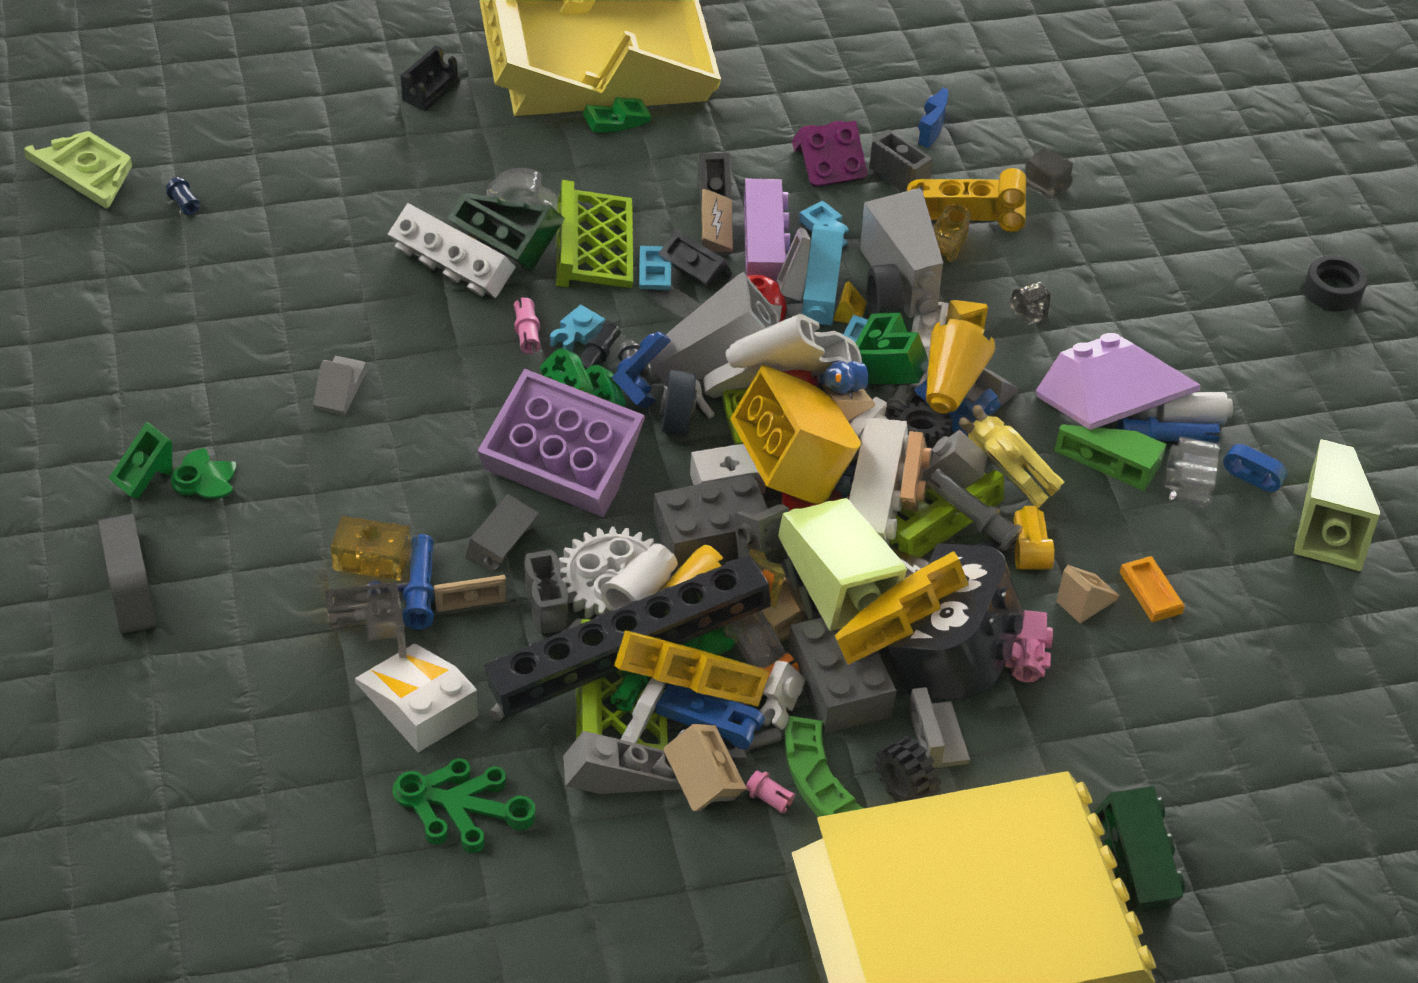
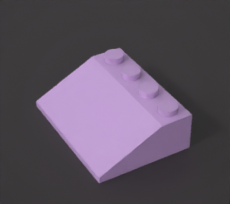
(561, 442)

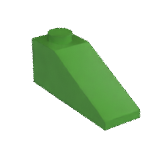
(1114, 452)

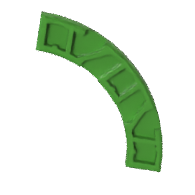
(810, 769)

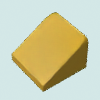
(968, 311)

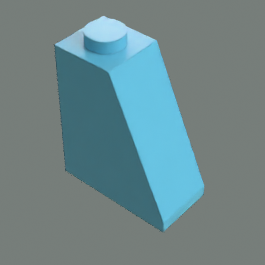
(823, 273)

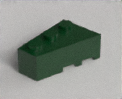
(508, 227)
(1141, 848)

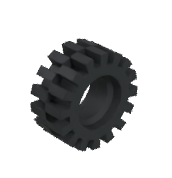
(925, 420)
(907, 770)

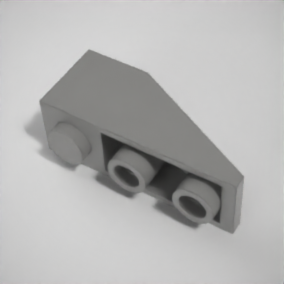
(616, 766)

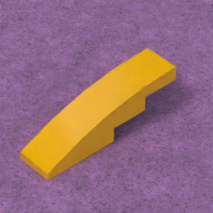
(892, 613)
(691, 668)

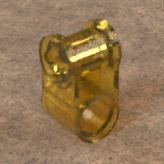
(952, 230)

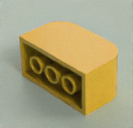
(794, 435)

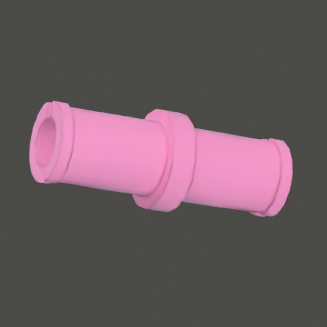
(527, 326)

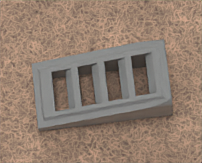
(794, 269)

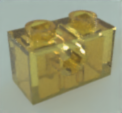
(371, 547)

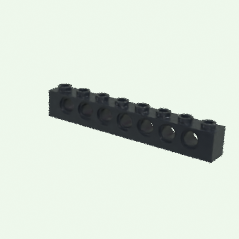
(591, 648)

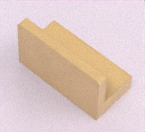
(703, 766)

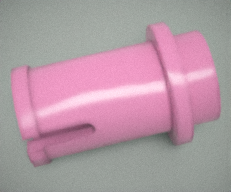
(769, 791)

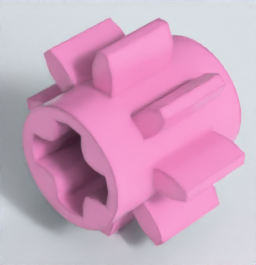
(1028, 660)

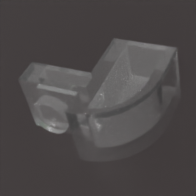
(523, 186)

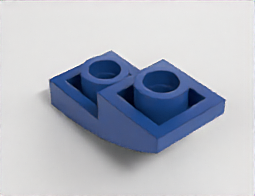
(933, 121)

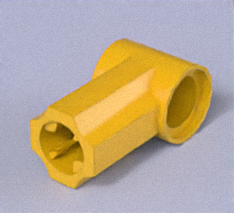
(1032, 546)

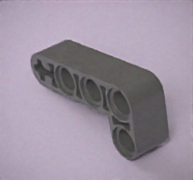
(126, 574)

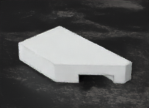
(643, 710)

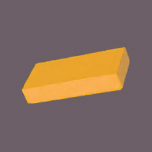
(1152, 589)

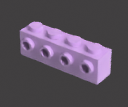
(765, 227)

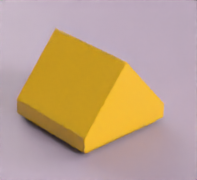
(849, 304)

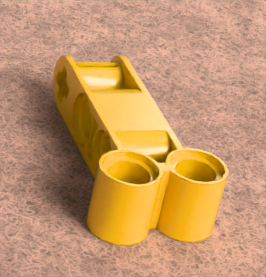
(985, 198)

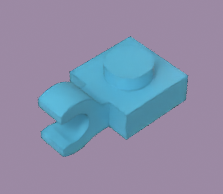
(822, 215)

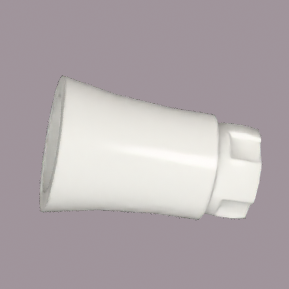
(640, 578)

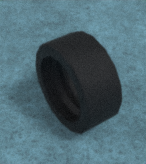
(1339, 268)
(885, 289)

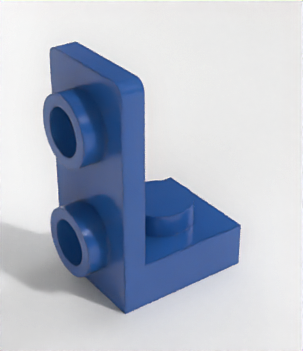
(637, 387)

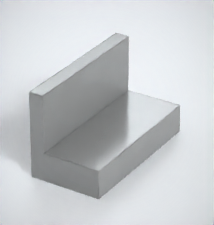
(937, 730)

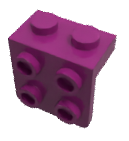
(831, 152)

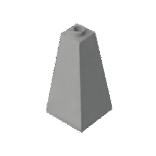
(704, 336)

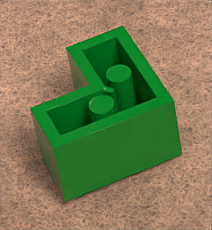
(891, 351)

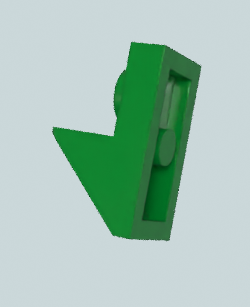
(146, 455)

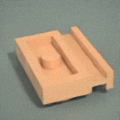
(916, 459)

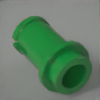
(629, 690)

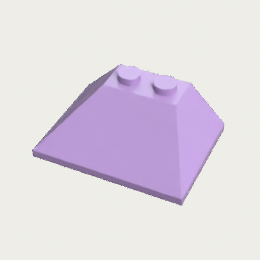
(1110, 381)

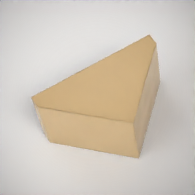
(1083, 593)

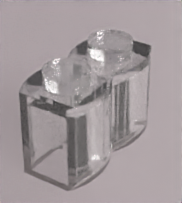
(1192, 471)

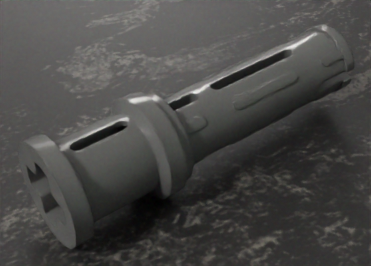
(987, 519)

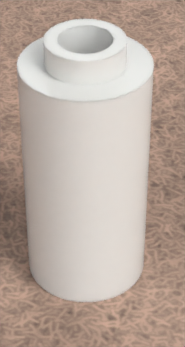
(1197, 408)

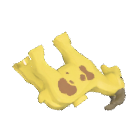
(1012, 455)

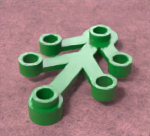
(459, 800)

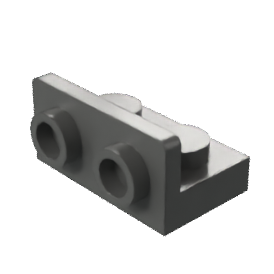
(761, 533)

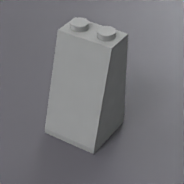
(902, 234)

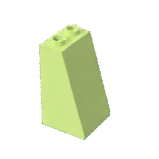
(839, 559)

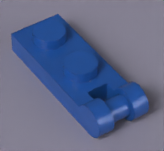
(696, 708)

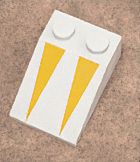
(421, 695)

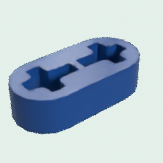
(1255, 467)

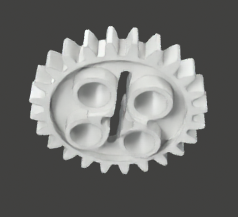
(596, 562)

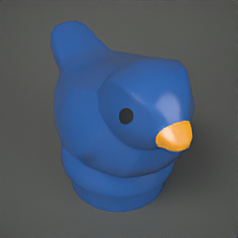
(845, 377)

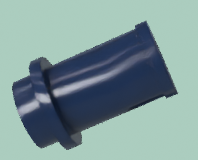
(179, 191)

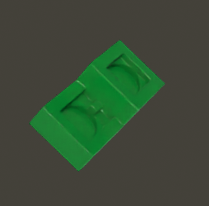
(622, 115)

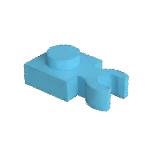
(577, 326)

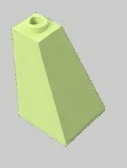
(1337, 509)

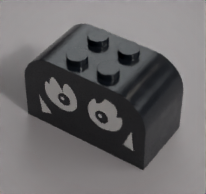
(971, 636)

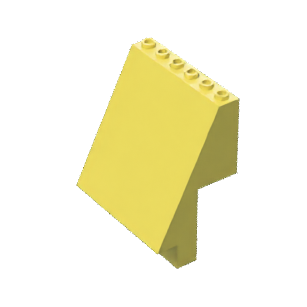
(590, 51)
(972, 890)

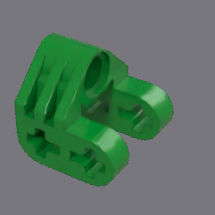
(595, 380)

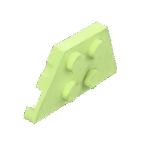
(85, 165)

